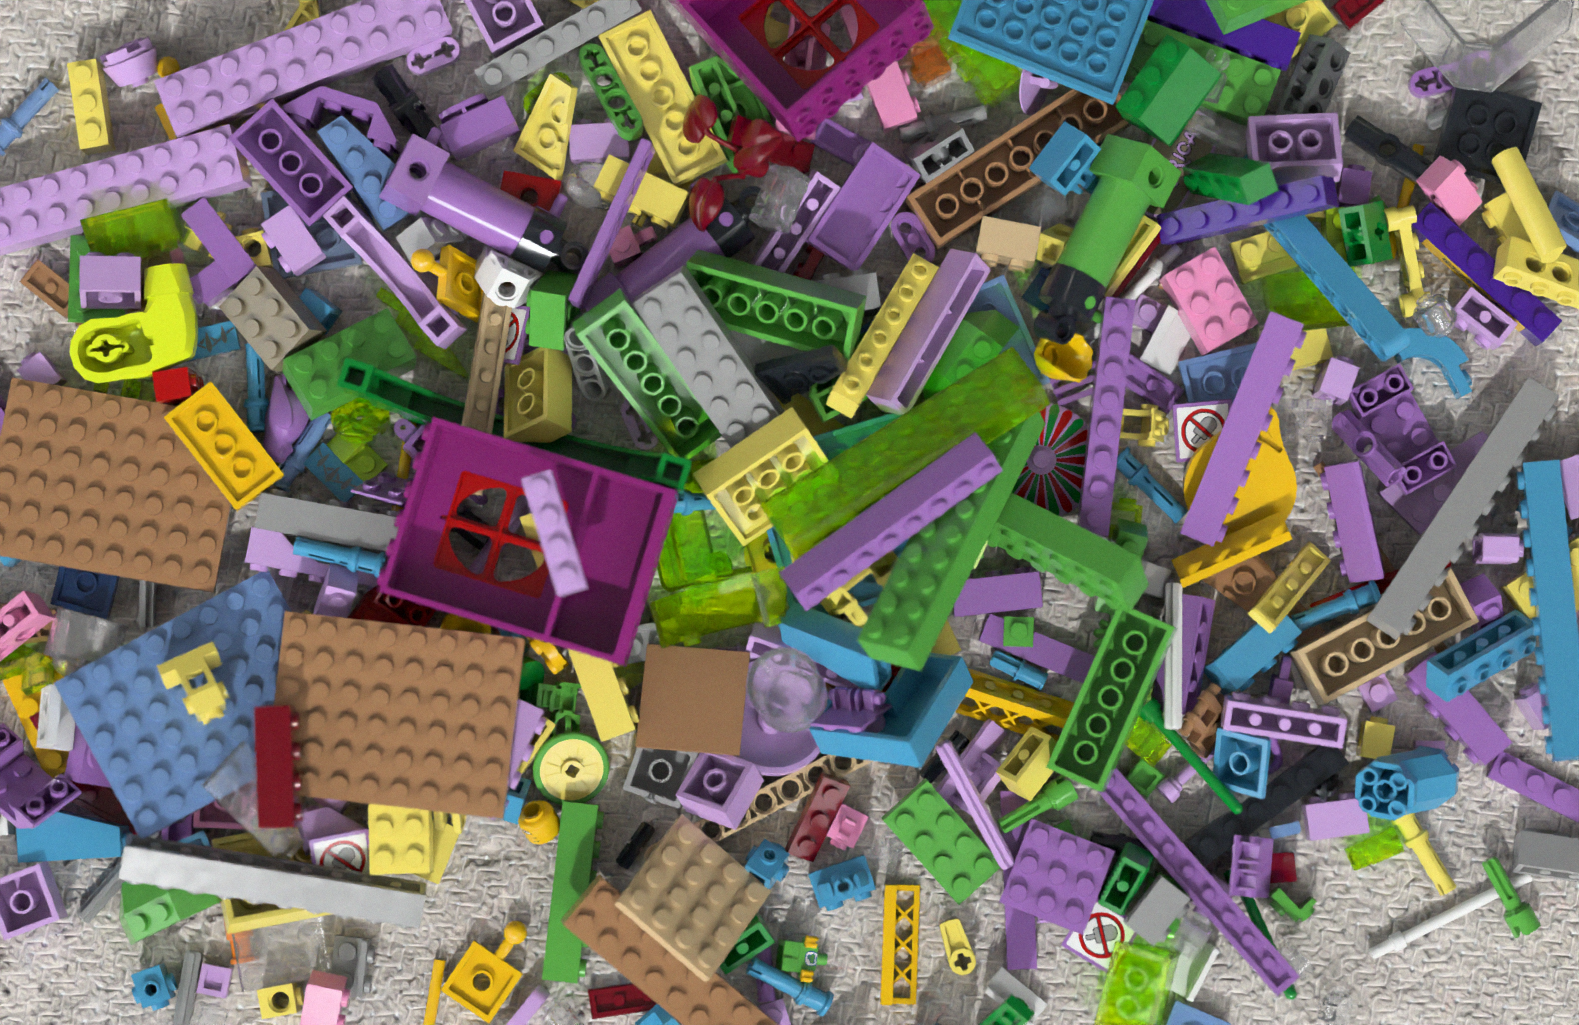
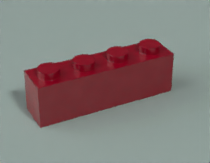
(277, 767)

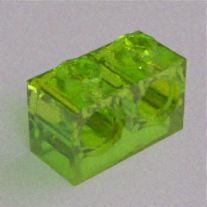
(1148, 742)

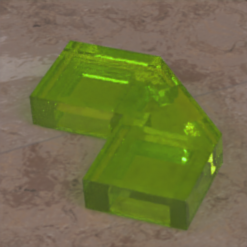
(35, 669)

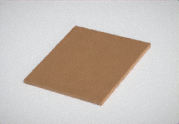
(693, 700)

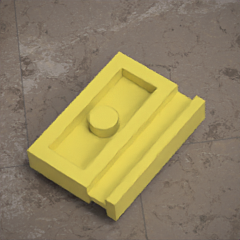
(1260, 257)

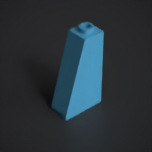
(833, 646)
(70, 838)

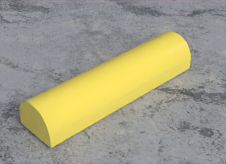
(1529, 204)

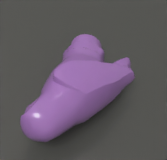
(283, 420)

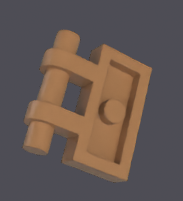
(1204, 729)

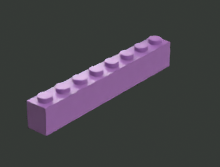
(1105, 415)
(1241, 429)
(890, 521)

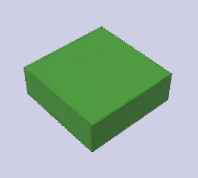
(1144, 777)

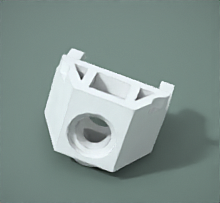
(495, 269)

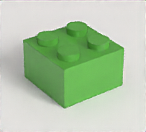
(551, 310)

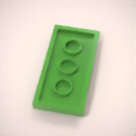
(941, 841)

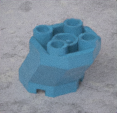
(1406, 783)

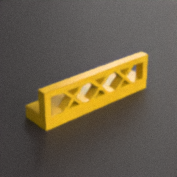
(1232, 550)
(1016, 702)
(888, 944)

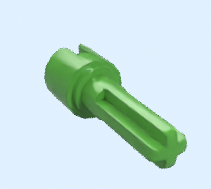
(1054, 795)
(1518, 914)

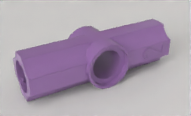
(1378, 458)

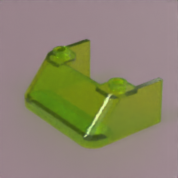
(688, 551)
(720, 607)

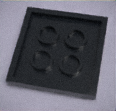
(1482, 126)

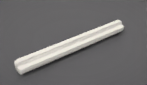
(1173, 658)

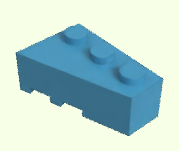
(1249, 654)

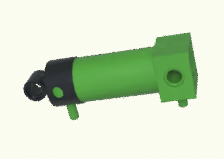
(1129, 181)

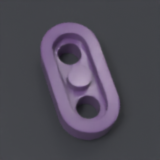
(914, 239)

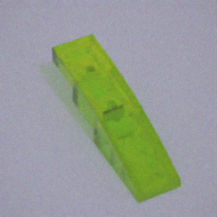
(424, 344)

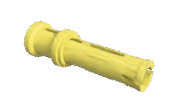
(1417, 839)

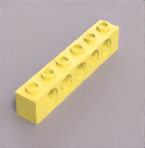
(1521, 267)
(881, 336)

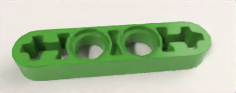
(613, 90)

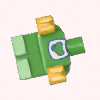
(800, 957)

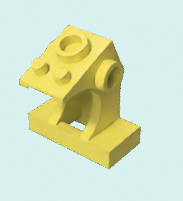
(1153, 425)
(206, 700)

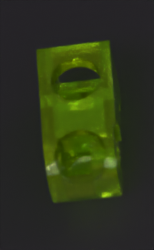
(1374, 848)

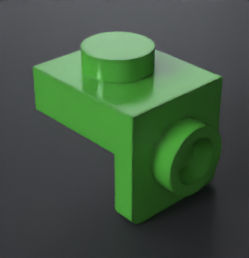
(1284, 905)

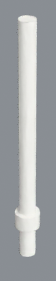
(1156, 269)
(1399, 940)

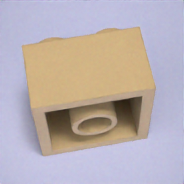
(1007, 243)

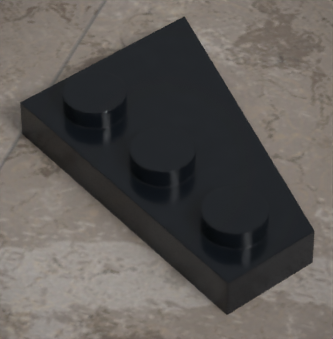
(800, 371)

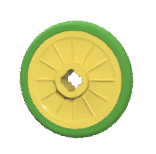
(554, 759)

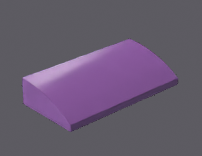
(863, 207)

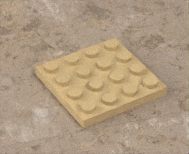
(693, 898)

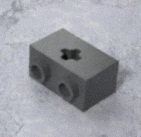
(938, 151)

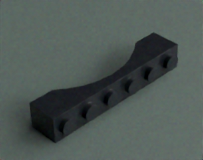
(1280, 793)

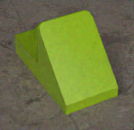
(358, 457)

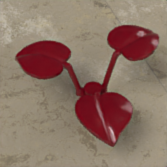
(757, 141)

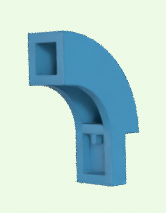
(1443, 354)

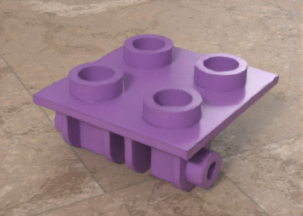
(384, 488)
(852, 709)
(1251, 866)

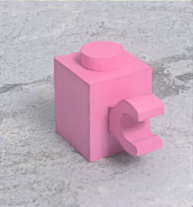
(626, 245)
(846, 827)

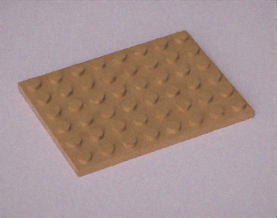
(106, 488)
(401, 712)

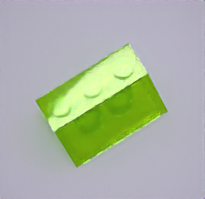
(135, 229)
(1300, 300)
(1136, 984)

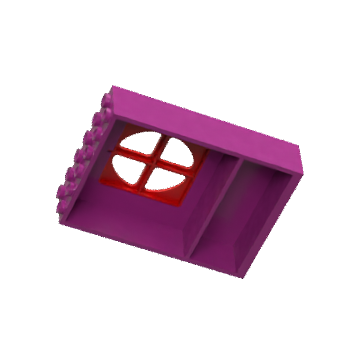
(800, 96)
(612, 517)

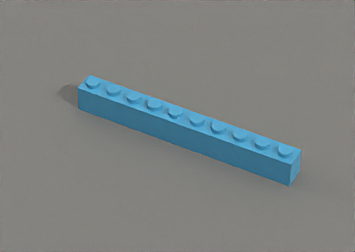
(1554, 604)

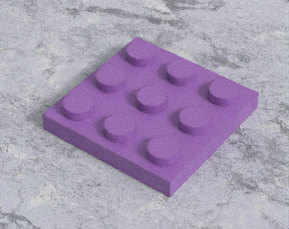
(1057, 876)

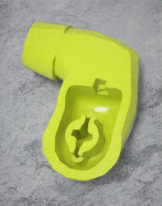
(141, 340)

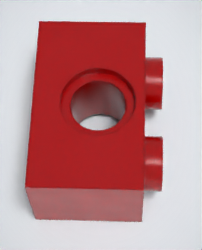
(518, 184)
(176, 385)

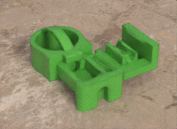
(559, 699)

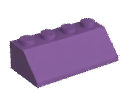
(290, 162)
(1354, 521)

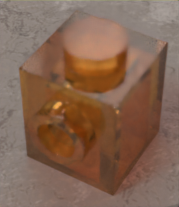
(930, 67)

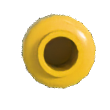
(539, 822)

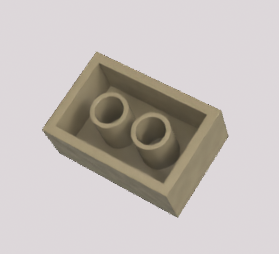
(271, 317)

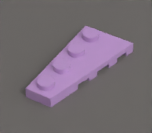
(1424, 503)

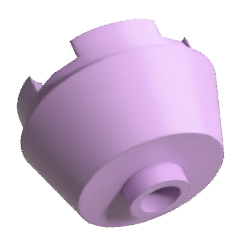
(131, 62)

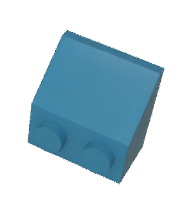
(1242, 762)

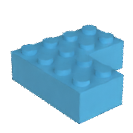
(918, 715)

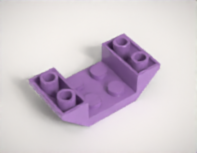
(309, 109)
(1398, 423)
(26, 790)

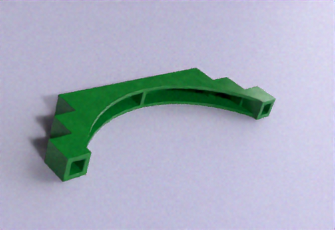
(421, 405)

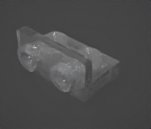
(1217, 131)

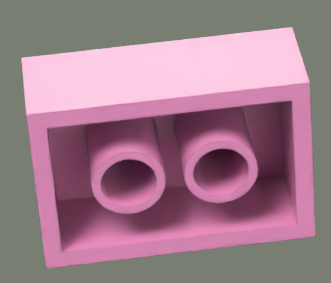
(1208, 301)

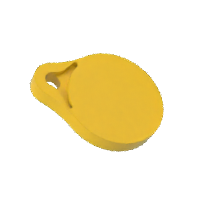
(1269, 486)

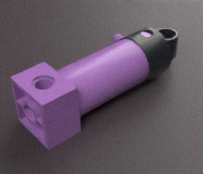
(479, 208)
(723, 237)

